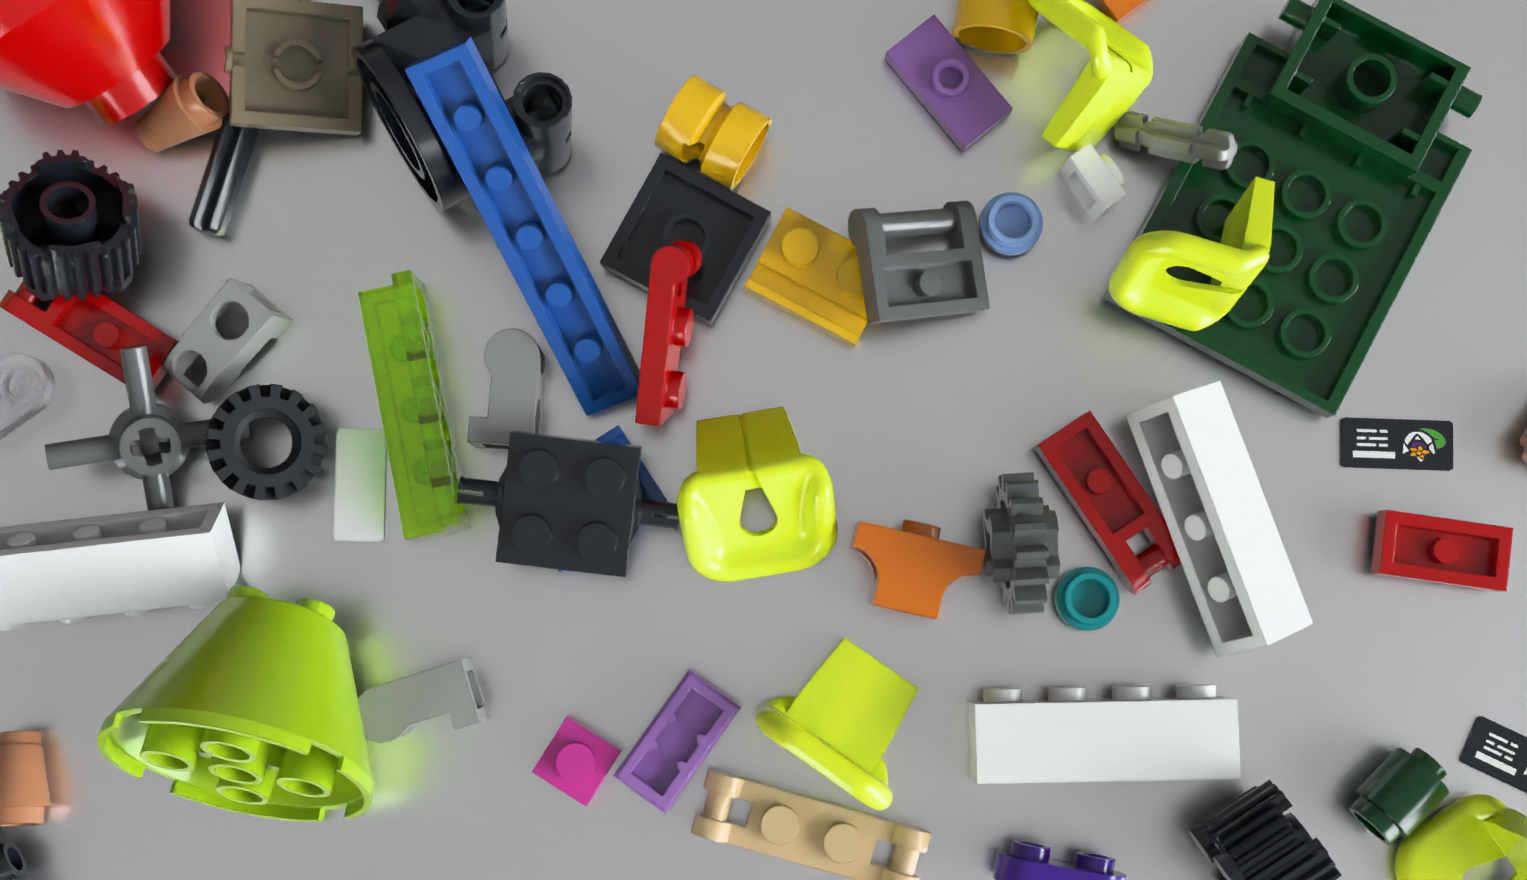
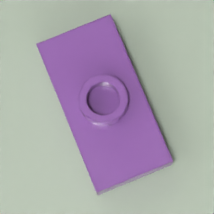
(948, 83)
(677, 741)

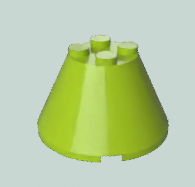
(251, 714)

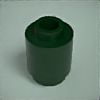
(1400, 794)

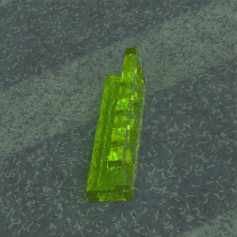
(413, 407)

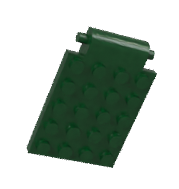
(1358, 180)

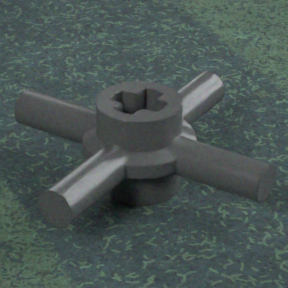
(141, 414)

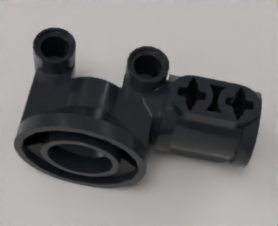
(420, 27)

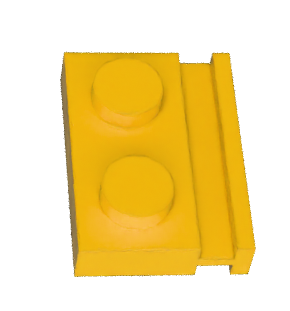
(812, 277)

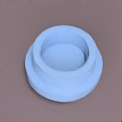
(1010, 223)

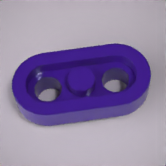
(1033, 862)

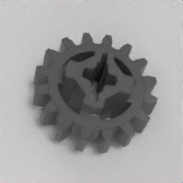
(1021, 543)

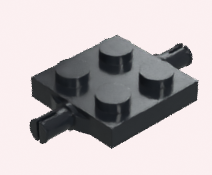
(568, 503)

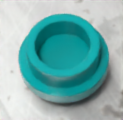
(1087, 598)

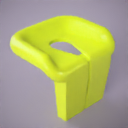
(1110, 81)
(1150, 292)
(744, 455)
(854, 709)
(1462, 837)

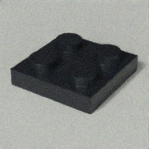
(691, 207)

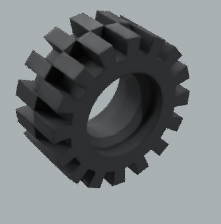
(274, 402)

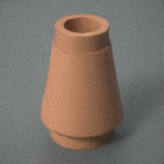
(184, 111)
(22, 779)

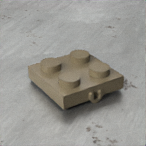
(294, 66)

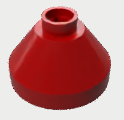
(86, 53)

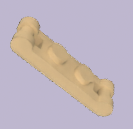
(807, 830)

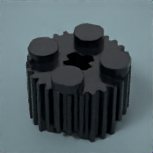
(71, 228)
(1258, 842)

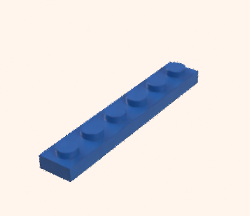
(525, 224)

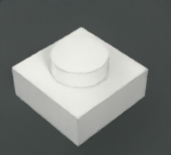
(1094, 181)

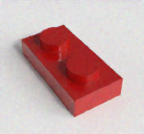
(1442, 550)

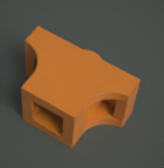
(913, 565)

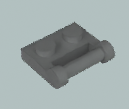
(919, 282)

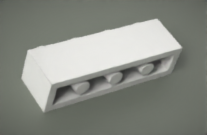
(1219, 520)
(116, 565)
(1103, 737)

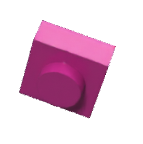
(577, 760)

